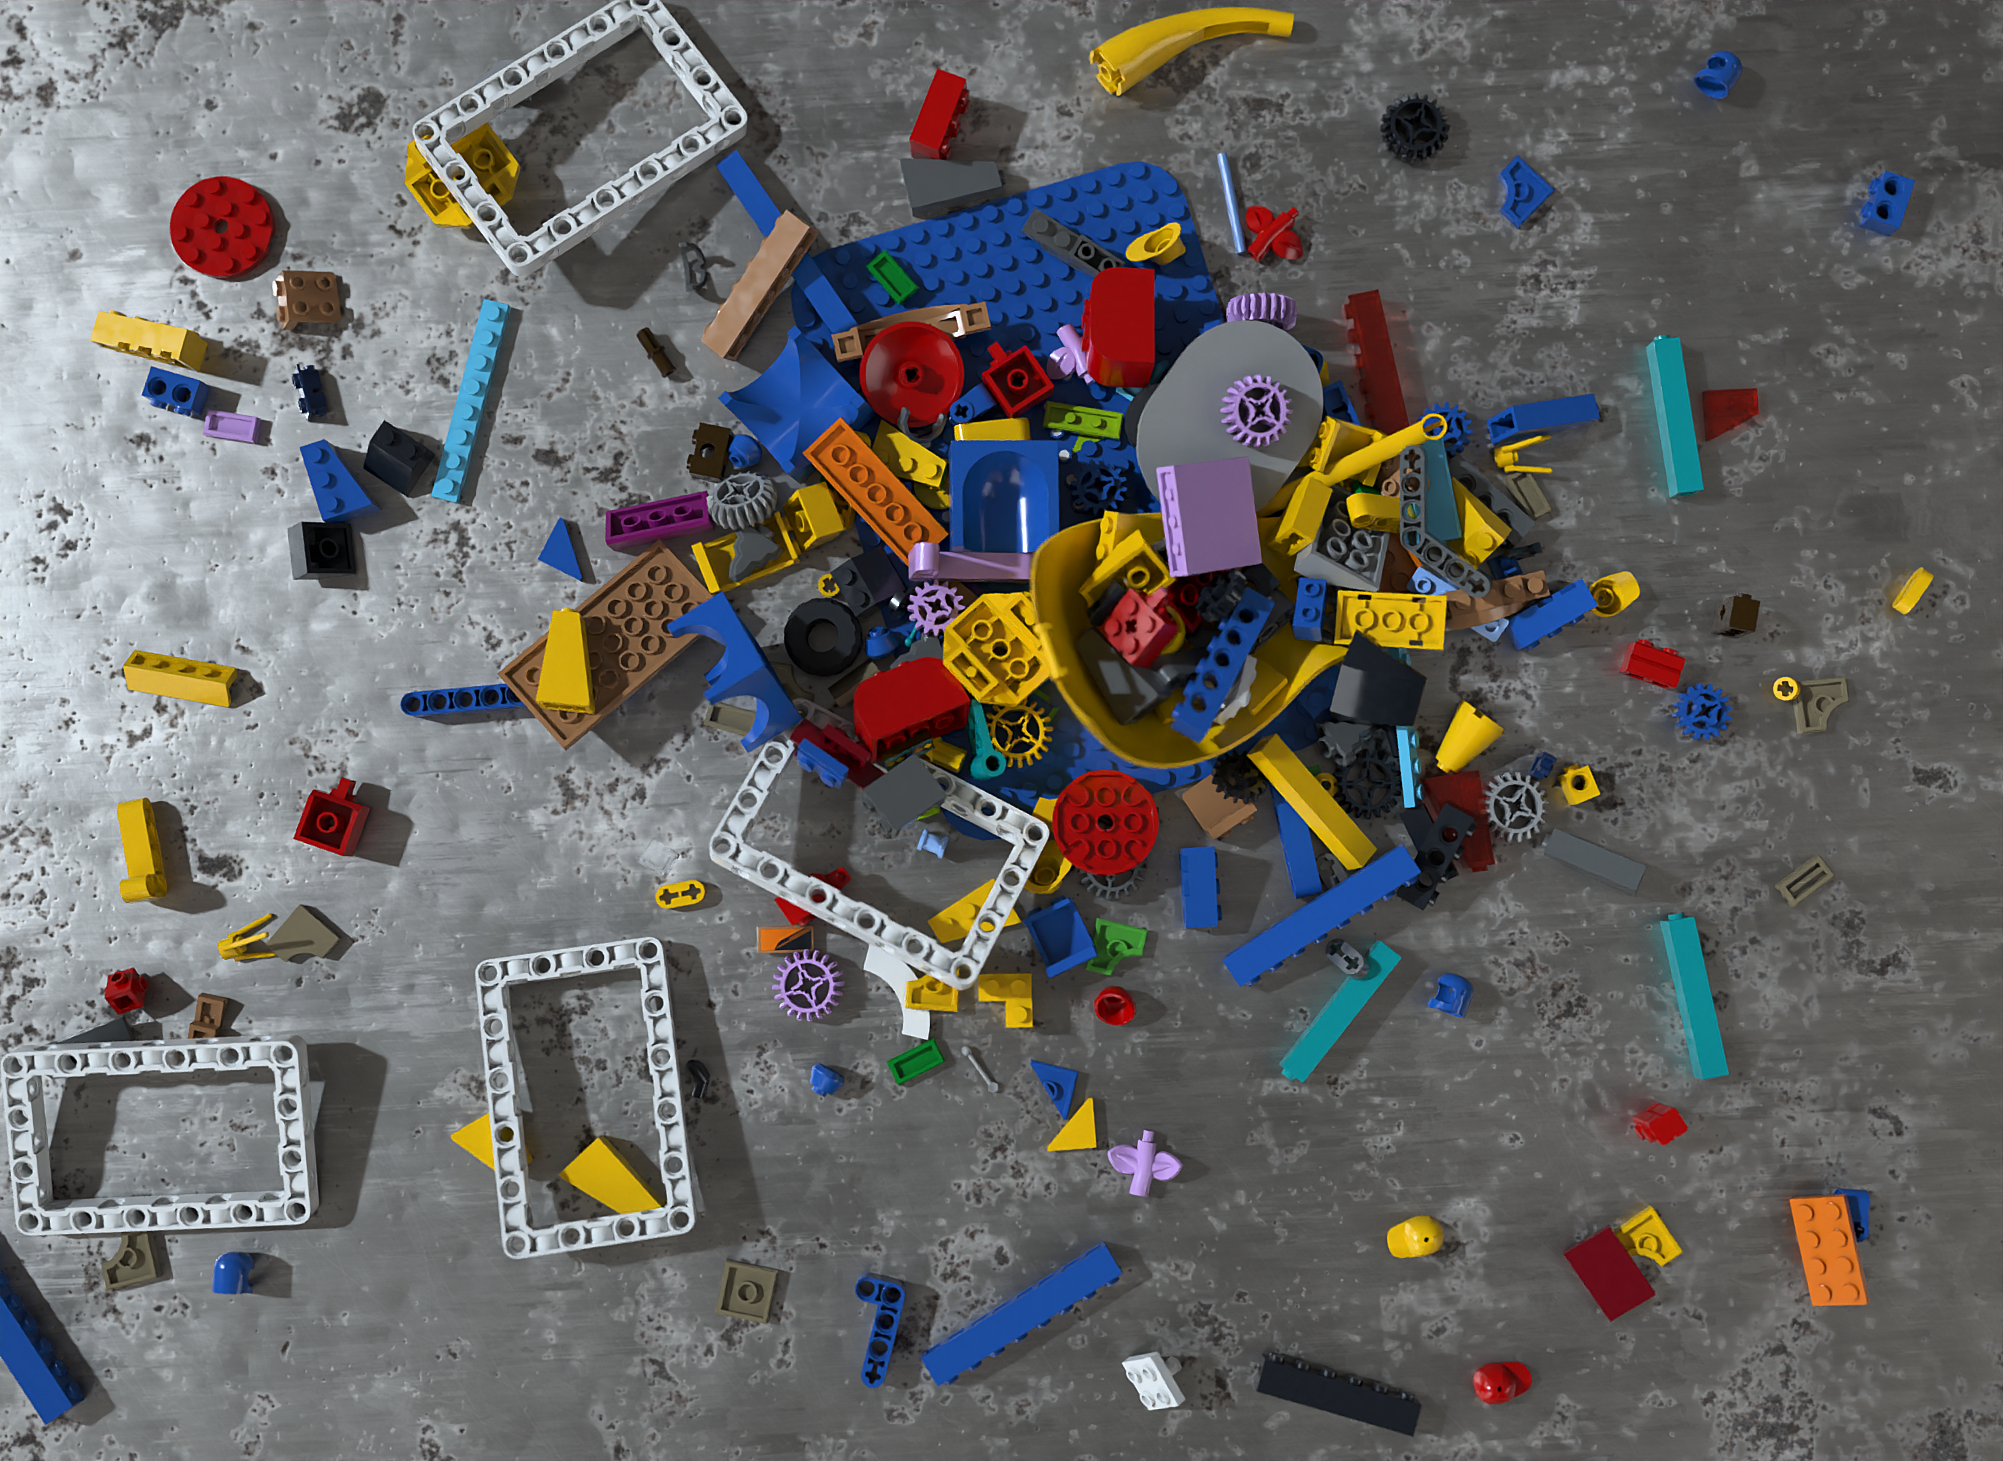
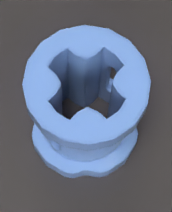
(933, 843)

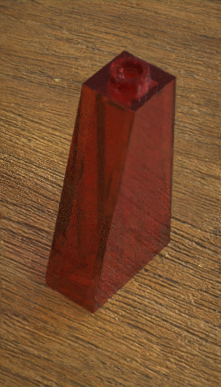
(1466, 792)

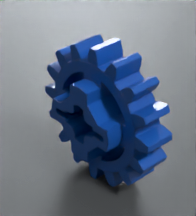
(1453, 434)
(1109, 484)
(1696, 703)

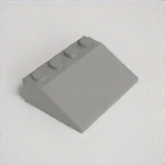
(1342, 552)

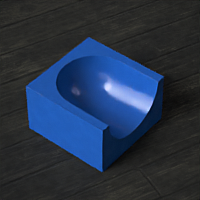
(1002, 495)

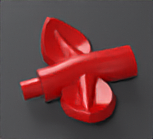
(1273, 233)

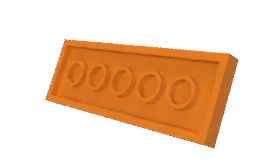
(873, 490)

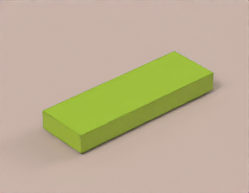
(1083, 420)

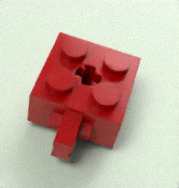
(1013, 366)
(1140, 626)
(340, 806)
(797, 916)

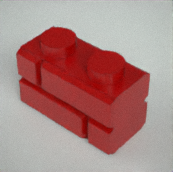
(1652, 664)
(1659, 1124)

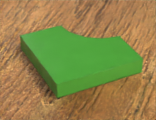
(1115, 943)

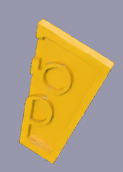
(907, 458)
(959, 918)

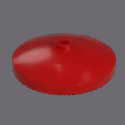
(936, 376)

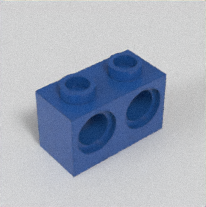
(1890, 205)
(175, 392)
(1337, 403)
(1310, 609)

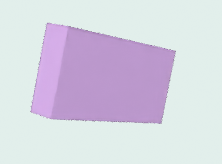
(232, 426)

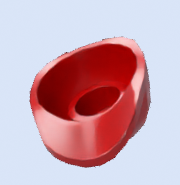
(1510, 1376)

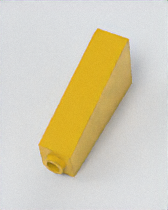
(566, 670)
(611, 1179)

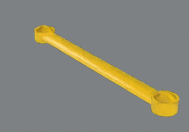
(1358, 461)

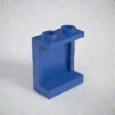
(1060, 936)

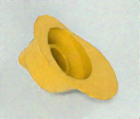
(1158, 246)
(1048, 870)

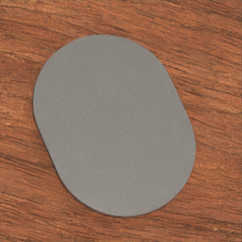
(1184, 412)

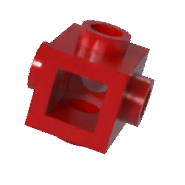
(125, 990)

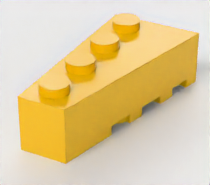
(149, 340)

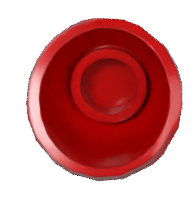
(1115, 1006)

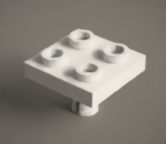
(1239, 692)
(1155, 1380)

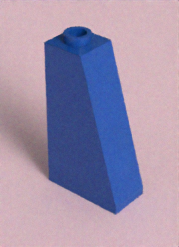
(1542, 418)

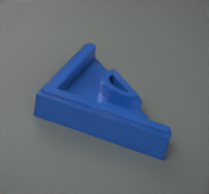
(560, 552)
(1058, 1083)

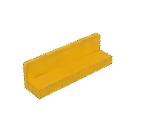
(179, 678)

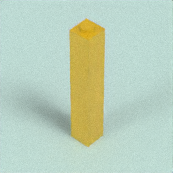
(1312, 802)

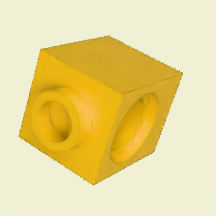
(1589, 787)

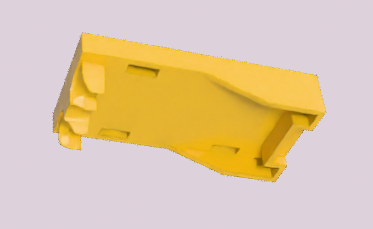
(1391, 619)

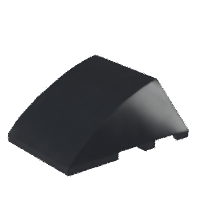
(1376, 687)

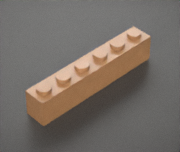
(759, 285)

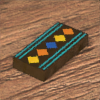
(918, 744)

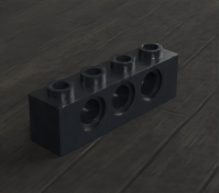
(1264, 582)
(1450, 816)

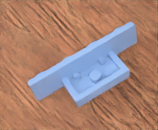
(1427, 583)

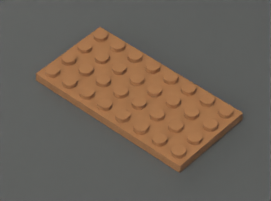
(624, 640)

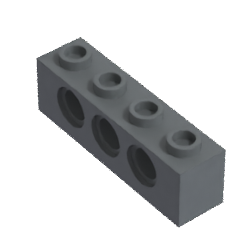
(1495, 499)

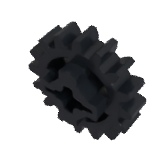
(1221, 595)
(1227, 777)

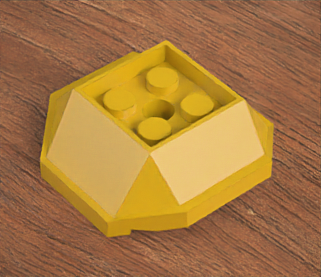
(486, 157)
(993, 623)

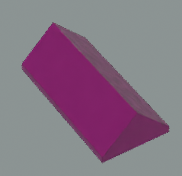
(658, 520)

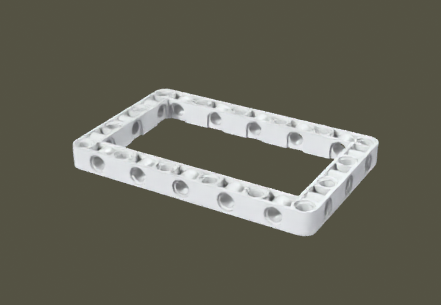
(540, 69)
(845, 913)
(506, 1110)
(29, 1138)

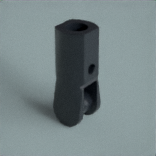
(1106, 603)

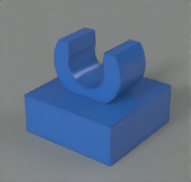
(1503, 568)

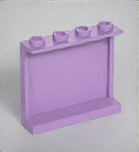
(1209, 516)

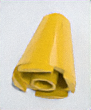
(1466, 737)

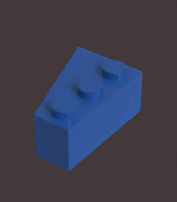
(334, 484)
(1549, 615)
(1199, 886)

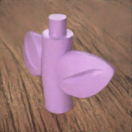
(1068, 358)
(1144, 1163)

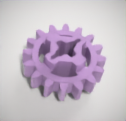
(925, 604)

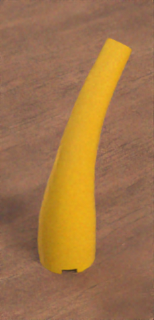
(1146, 47)

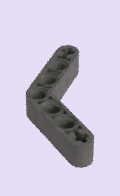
(1420, 525)
(1178, 668)

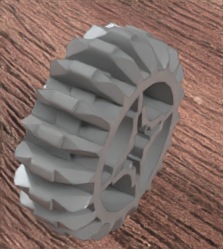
(742, 500)
(1518, 797)

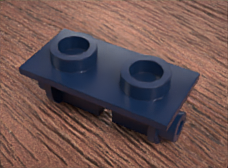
(306, 382)

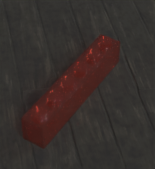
(1375, 362)

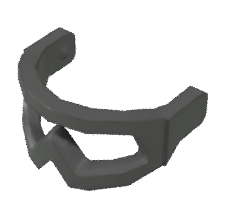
(685, 248)
(936, 428)

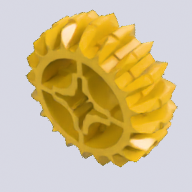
(1037, 744)

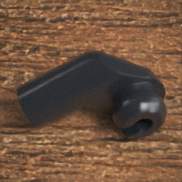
(701, 1077)

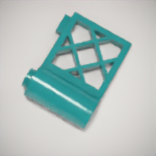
(986, 761)

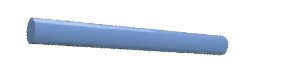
(1232, 203)

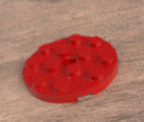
(196, 223)
(1101, 850)

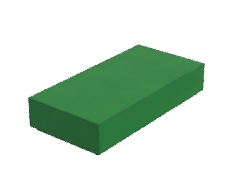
(892, 278)
(916, 1061)

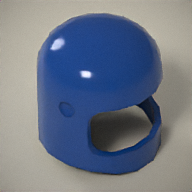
(1724, 67)
(1456, 1002)
(232, 1273)

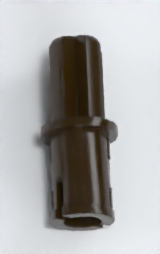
(655, 352)

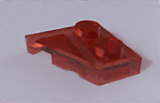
(1727, 409)

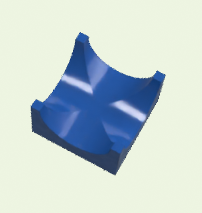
(796, 404)
(741, 670)

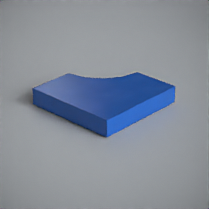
(1524, 191)

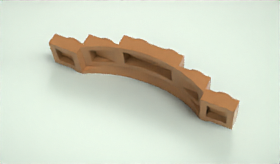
(953, 320)
(1503, 600)

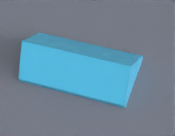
(1442, 508)

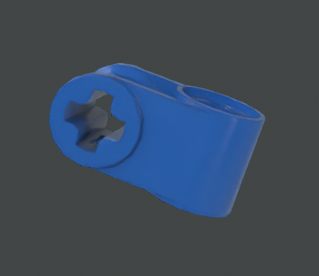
(975, 403)
(1859, 1207)

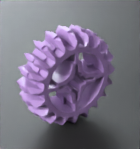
(1265, 308)
(1270, 395)
(811, 996)

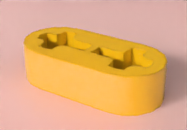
(1912, 590)
(679, 888)

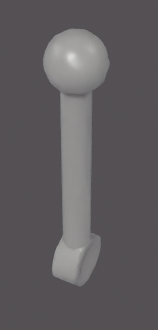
(992, 1086)

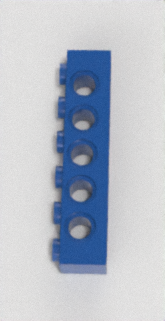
(1196, 723)

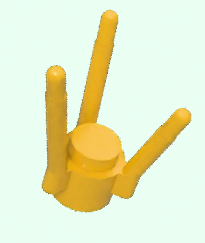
(1507, 456)
(236, 946)

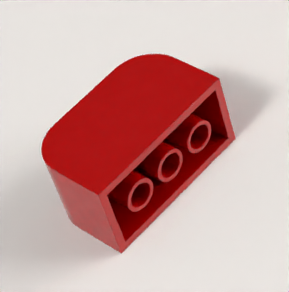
(1120, 327)
(908, 702)

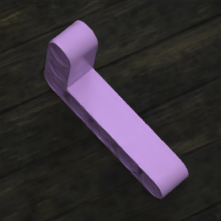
(929, 564)

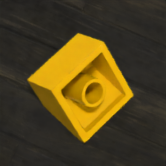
(813, 516)

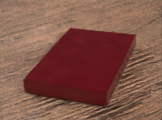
(1609, 1273)

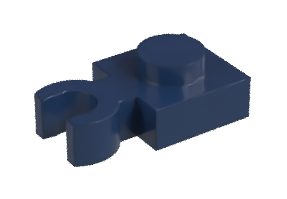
(1542, 766)

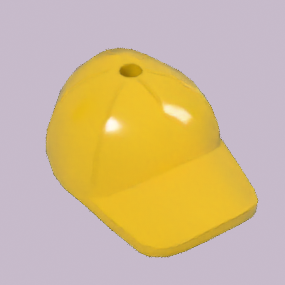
(1616, 593)
(1408, 1237)

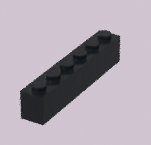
(1337, 1394)

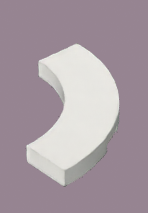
(896, 973)

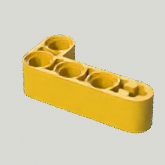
(141, 852)

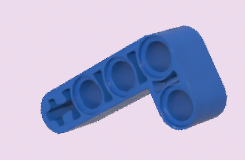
(880, 1331)

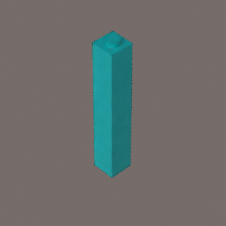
(1674, 416)
(1694, 996)
(1338, 1014)

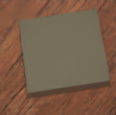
(845, 688)
(746, 1291)

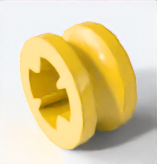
(822, 586)
(1780, 694)

